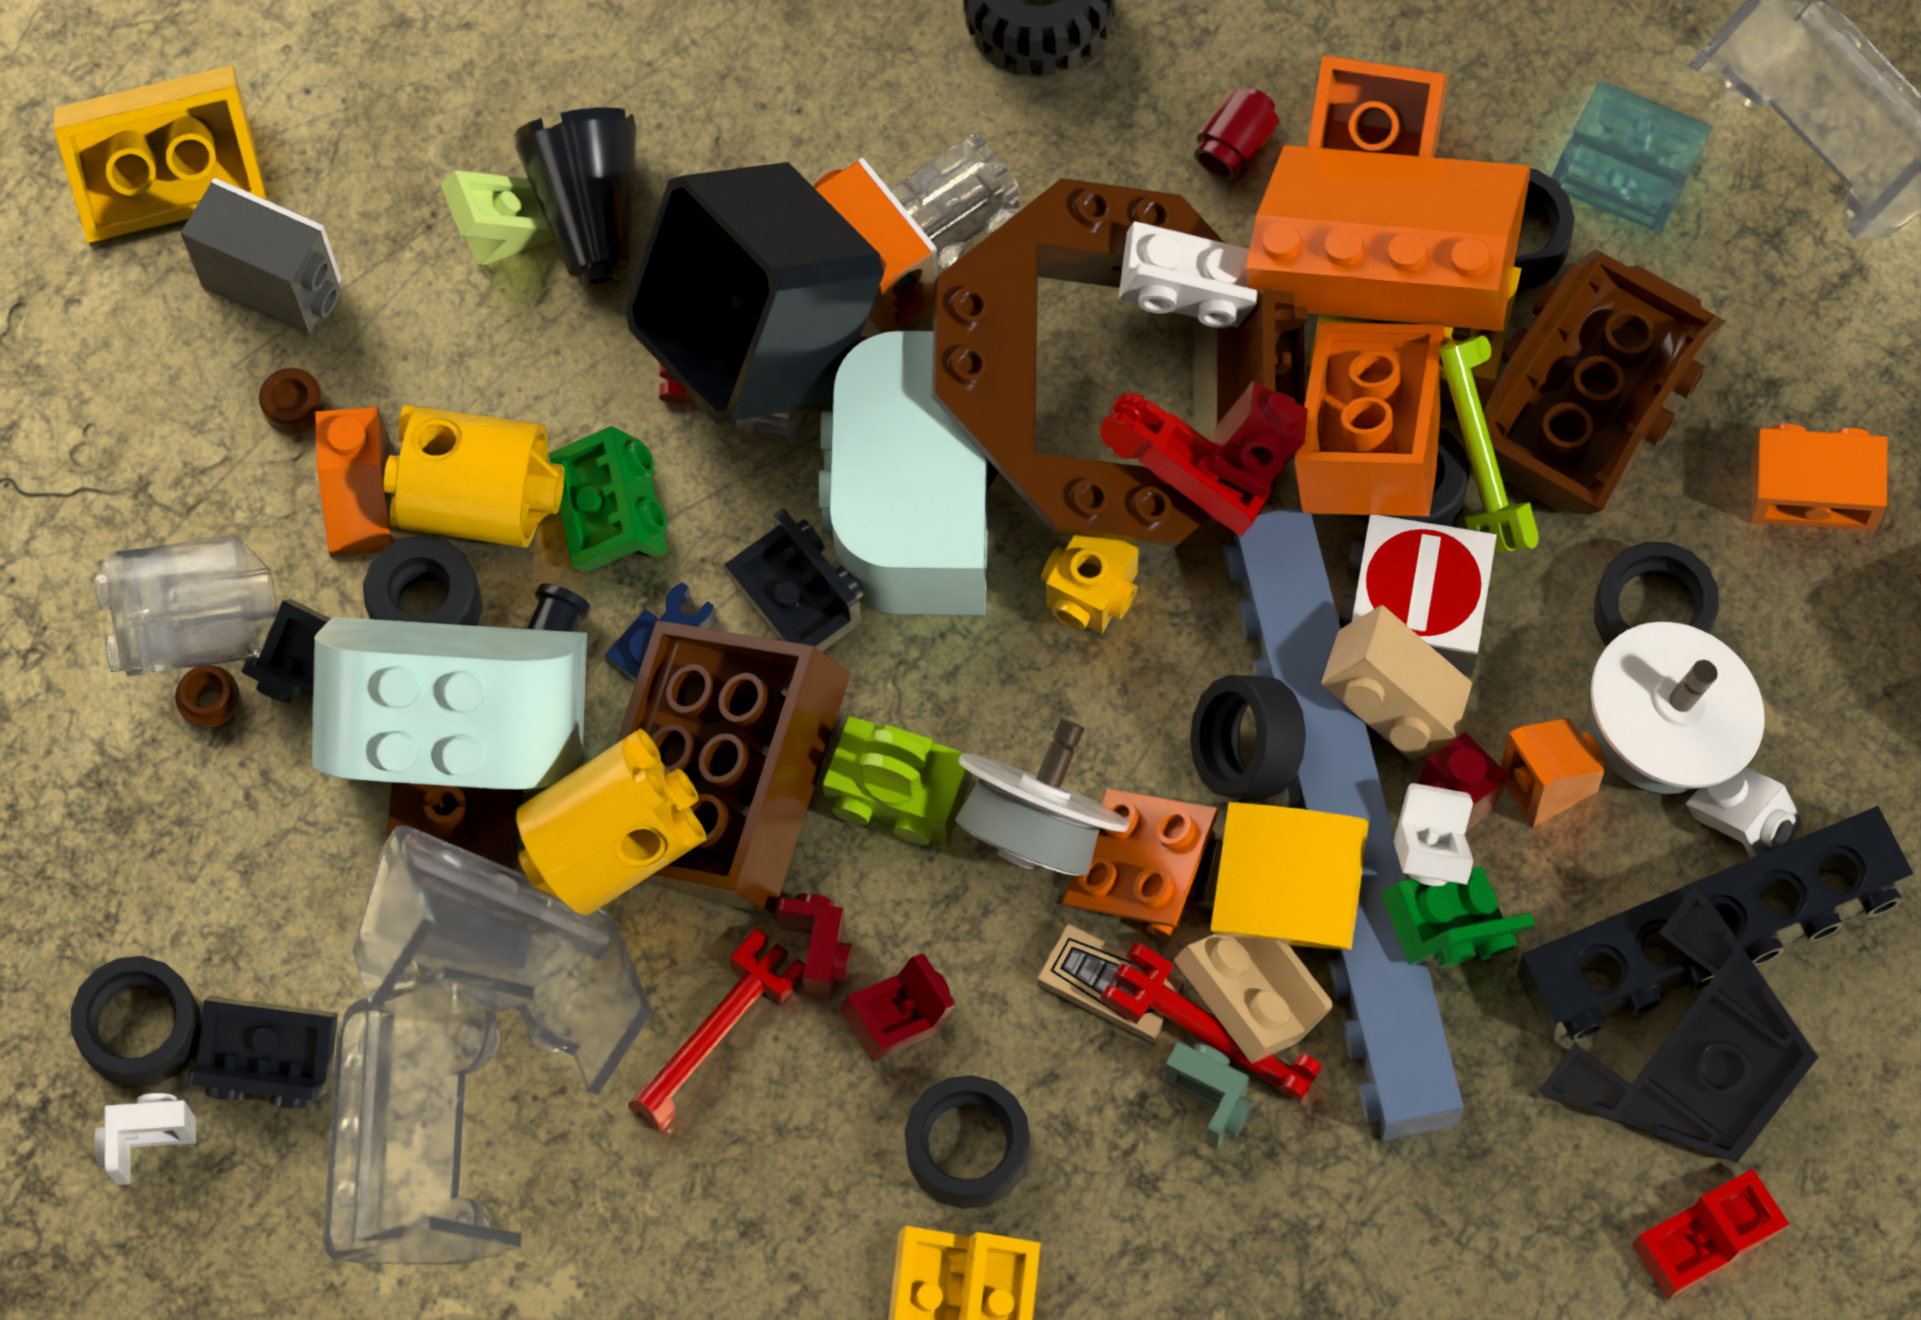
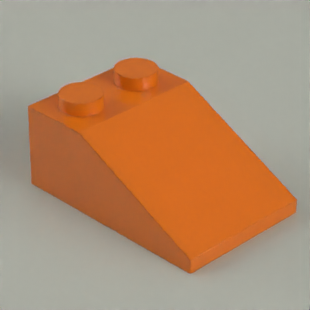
(1377, 108)
(1372, 420)

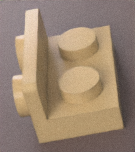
(1255, 991)

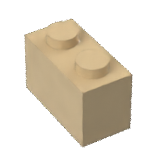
(1396, 683)

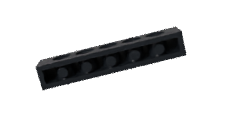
(1856, 847)

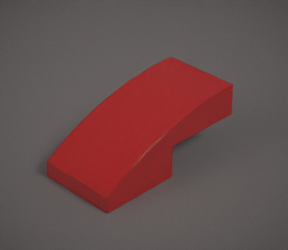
(1710, 1234)

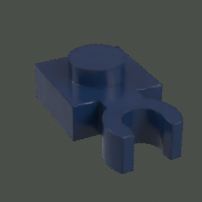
(630, 648)

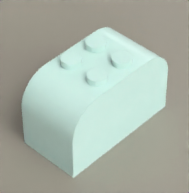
(903, 484)
(447, 703)

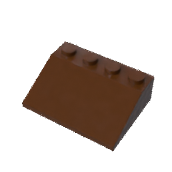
(751, 736)

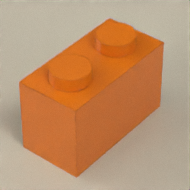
(1818, 478)

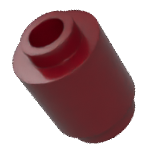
(1236, 132)

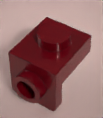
(827, 954)
(899, 1009)

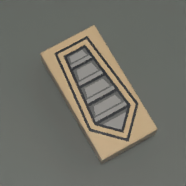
(1084, 967)

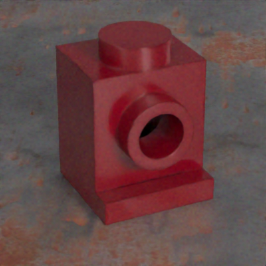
(1257, 439)
(1466, 769)

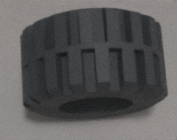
(1038, 34)

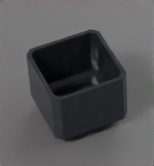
(752, 290)

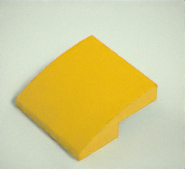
(1290, 875)
(963, 1276)

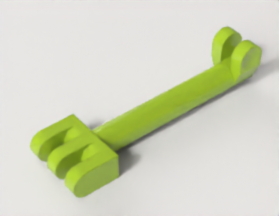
(1511, 522)

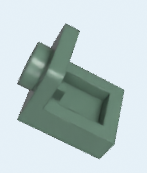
(1208, 1077)

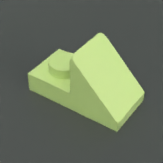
(495, 214)

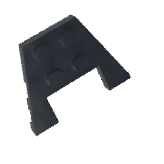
(1720, 1065)

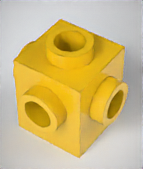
(1091, 581)

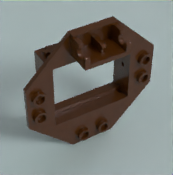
(990, 352)

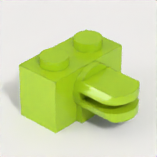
(896, 781)

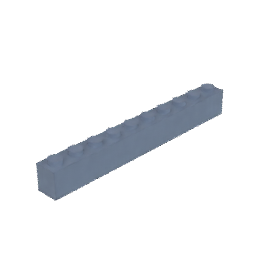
(1390, 1002)

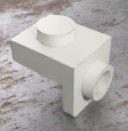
(1749, 810)
(1432, 835)
(151, 1122)

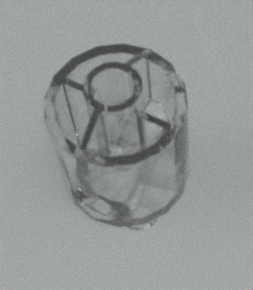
(185, 605)

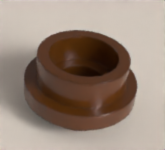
(200, 681)

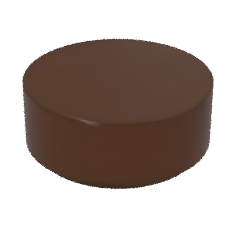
(290, 400)

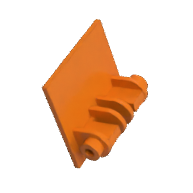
(1150, 865)

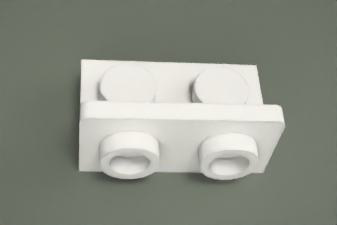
(1186, 276)

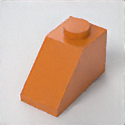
(351, 480)
(1551, 768)

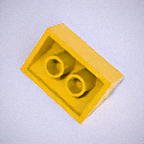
(155, 150)

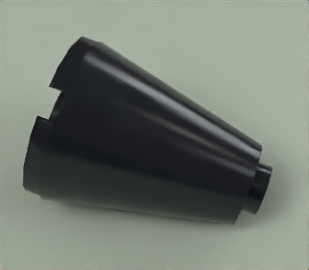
(584, 186)

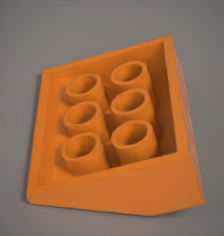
(1390, 236)

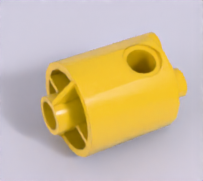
(471, 476)
(608, 825)

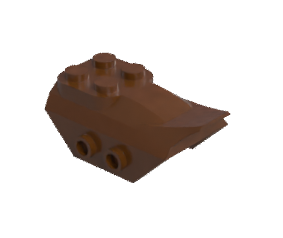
(1594, 381)

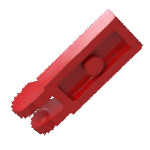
(1177, 458)

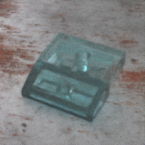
(1630, 156)

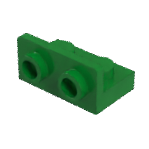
(609, 499)
(1452, 920)

